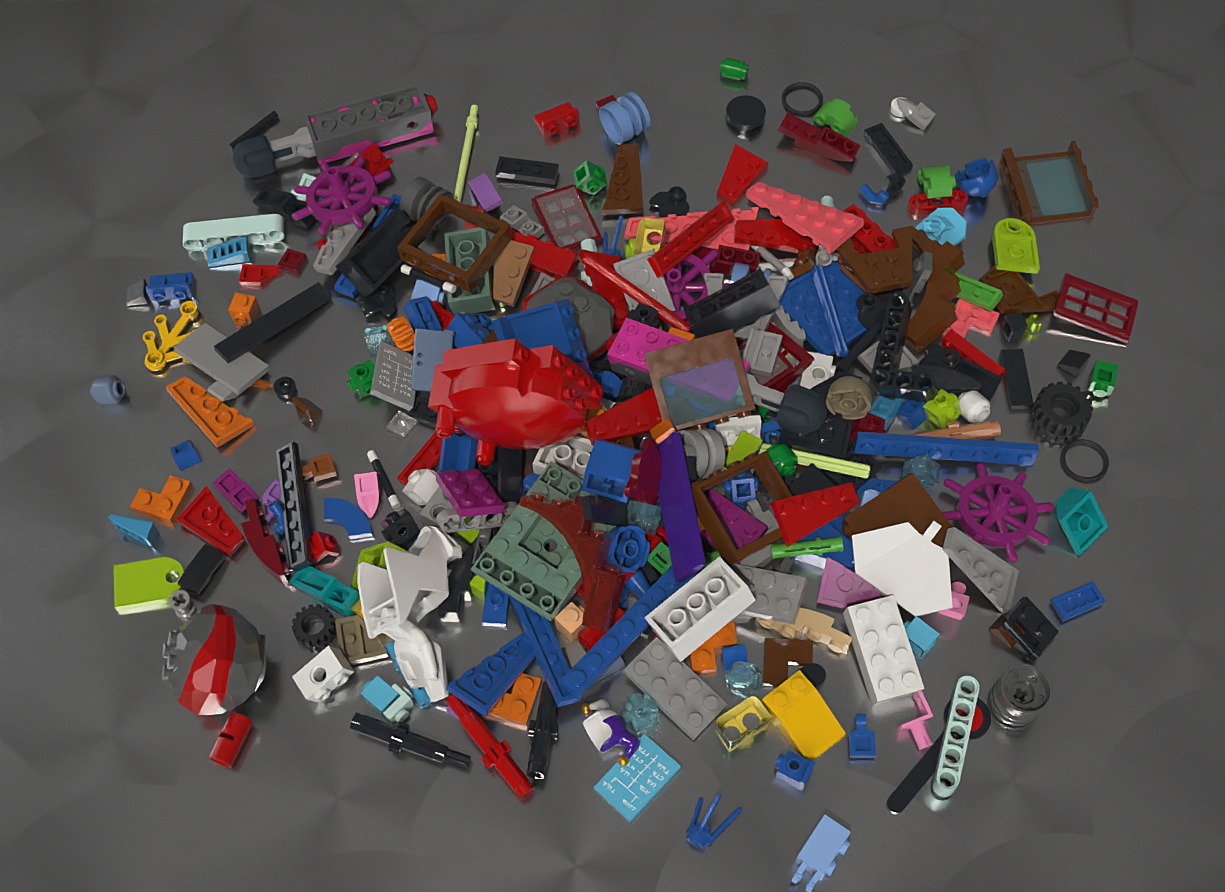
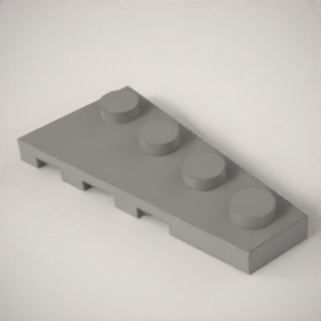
(983, 568)

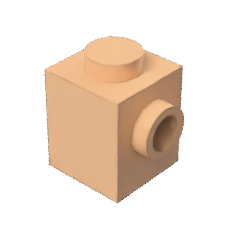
(569, 621)

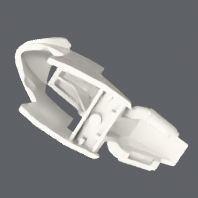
(401, 596)

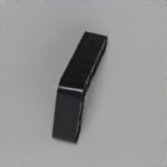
(893, 354)

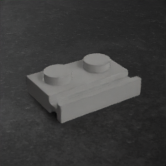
(762, 351)

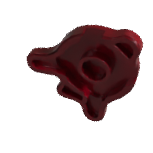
(645, 474)

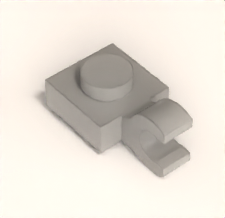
(764, 517)

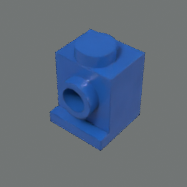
(610, 383)
(798, 777)

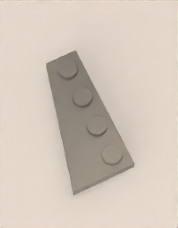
(339, 244)

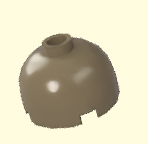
(849, 397)

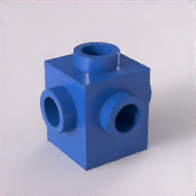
(744, 491)

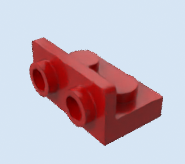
(557, 119)
(374, 160)

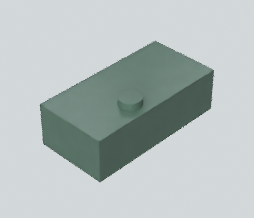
(461, 251)

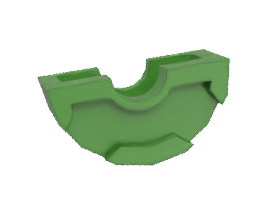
(837, 115)
(936, 181)

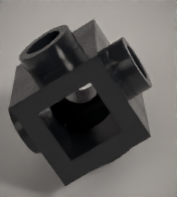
(645, 314)
(399, 527)

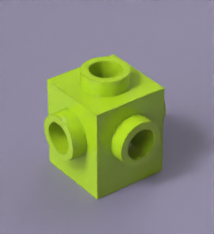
(942, 409)

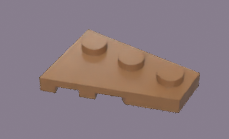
(511, 271)

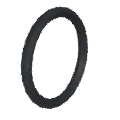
(802, 112)
(1080, 478)

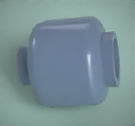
(107, 389)

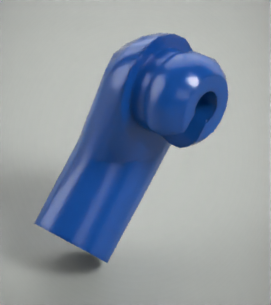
(872, 197)
(277, 510)

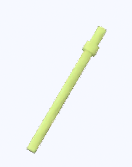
(471, 124)

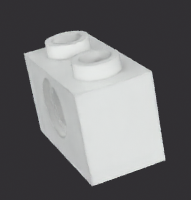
(820, 367)
(310, 677)

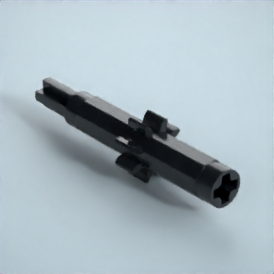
(542, 731)
(400, 738)

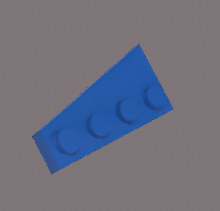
(492, 678)

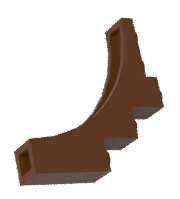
(936, 308)

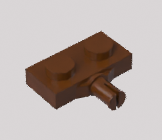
(804, 262)

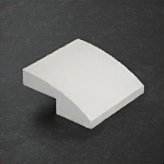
(731, 430)

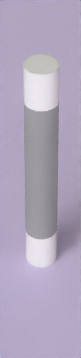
(773, 261)

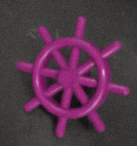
(341, 195)
(680, 286)
(997, 511)

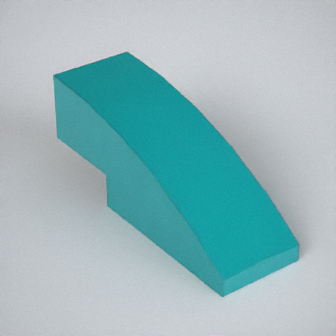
(326, 590)

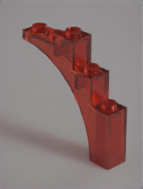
(601, 582)

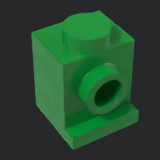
(1102, 382)
(660, 558)

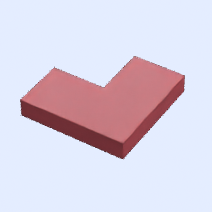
(972, 315)

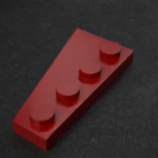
(771, 234)
(609, 292)
(626, 420)
(807, 512)

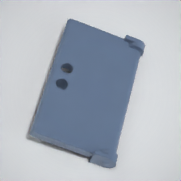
(431, 346)

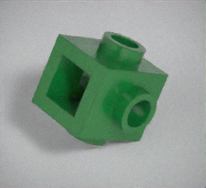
(590, 177)
(361, 378)

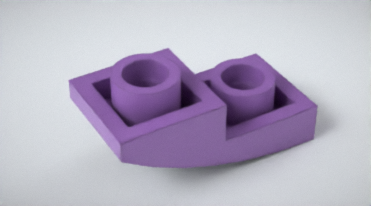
(485, 192)

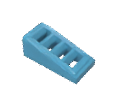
(229, 258)
(886, 409)
(139, 529)

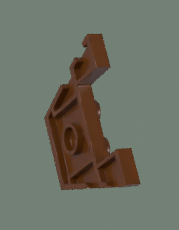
(884, 268)
(1017, 293)

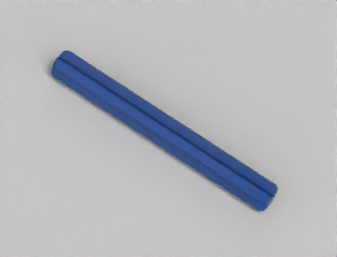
(830, 311)

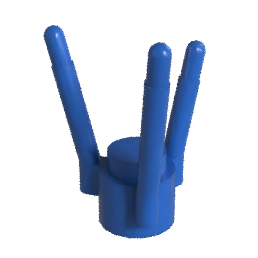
(613, 251)
(699, 833)

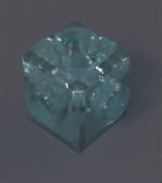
(924, 469)
(644, 516)
(647, 716)

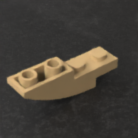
(815, 626)

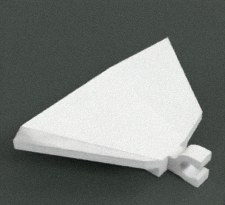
(906, 566)

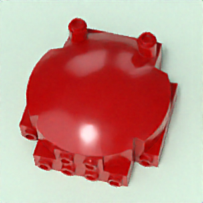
(511, 396)

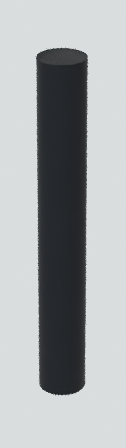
(255, 129)

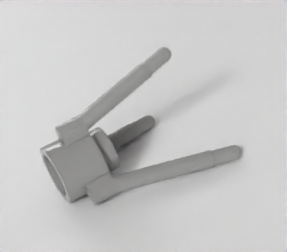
(824, 258)

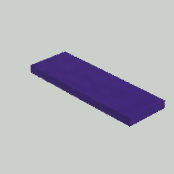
(679, 510)

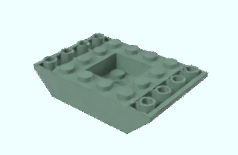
(517, 556)

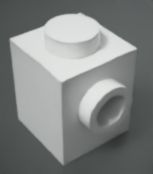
(421, 486)

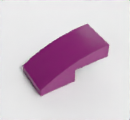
(234, 489)

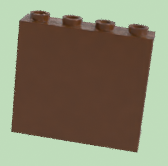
(897, 505)

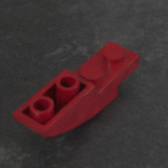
(819, 142)
(727, 258)
(263, 544)

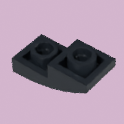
(201, 568)

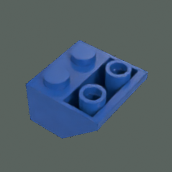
(470, 329)
(608, 470)

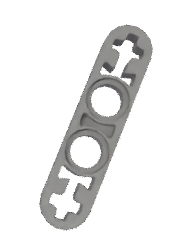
(478, 522)

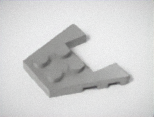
(778, 285)

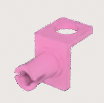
(959, 601)
(917, 726)

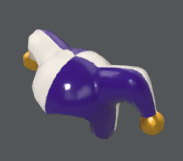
(608, 730)

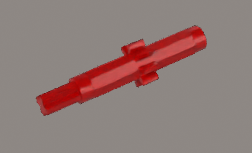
(495, 752)

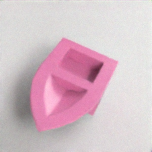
(368, 492)

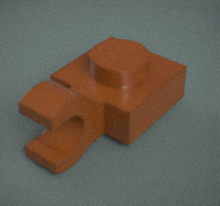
(319, 467)

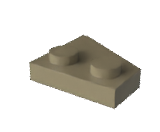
(355, 643)

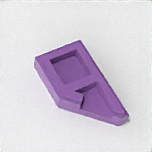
(271, 494)

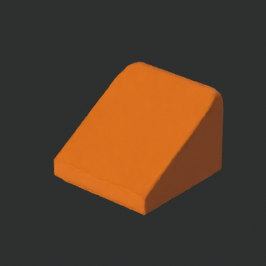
(662, 430)

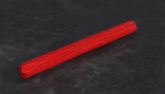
(634, 292)

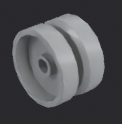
(706, 448)

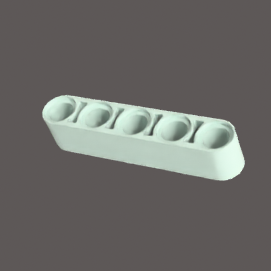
(214, 232)
(951, 746)

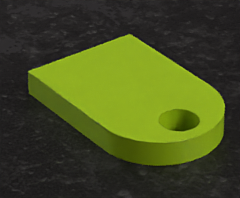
(1015, 249)
(145, 582)

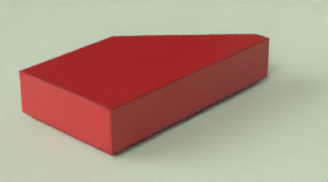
(258, 274)

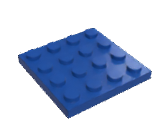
(804, 306)

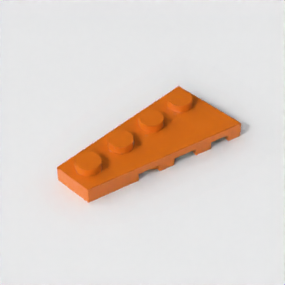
(208, 412)

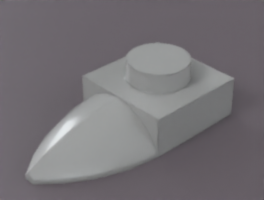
(916, 113)

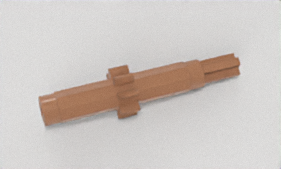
(974, 431)

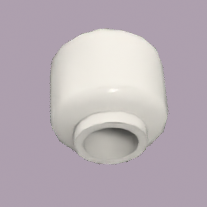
(974, 406)

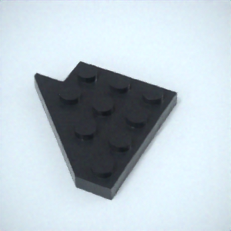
(830, 438)

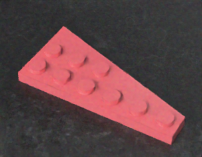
(807, 217)
(677, 224)

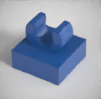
(768, 429)

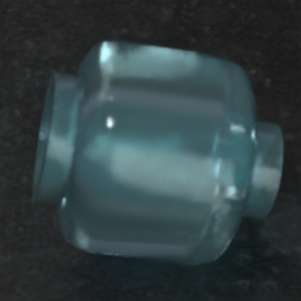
(744, 678)

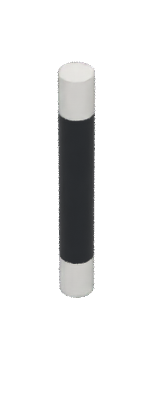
(428, 278)
(389, 491)

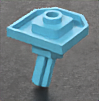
(944, 226)

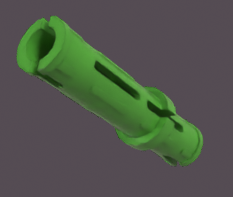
(810, 547)

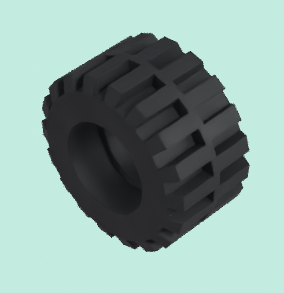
(1066, 398)

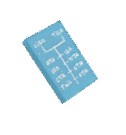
(635, 785)

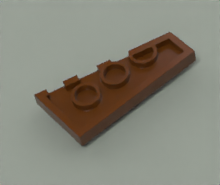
(625, 185)

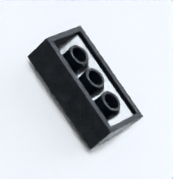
(732, 306)
(505, 473)

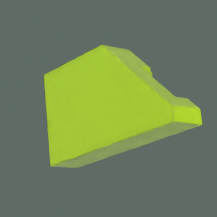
(743, 447)

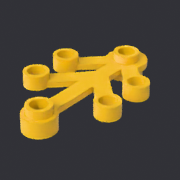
(168, 339)

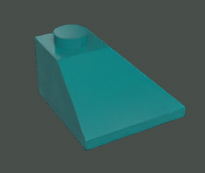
(1080, 518)

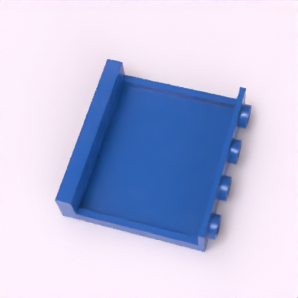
(543, 327)

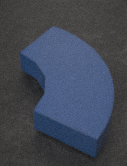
(348, 516)

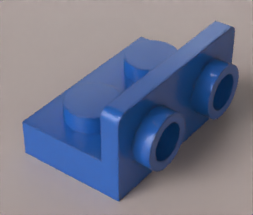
(171, 286)

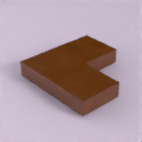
(780, 654)

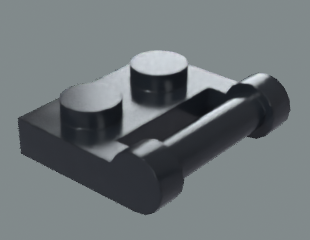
(857, 482)
(1033, 623)

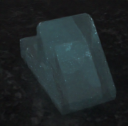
(375, 336)

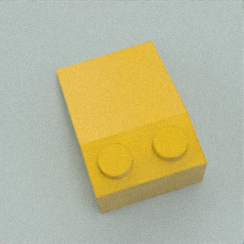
(803, 717)

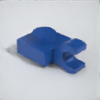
(861, 741)

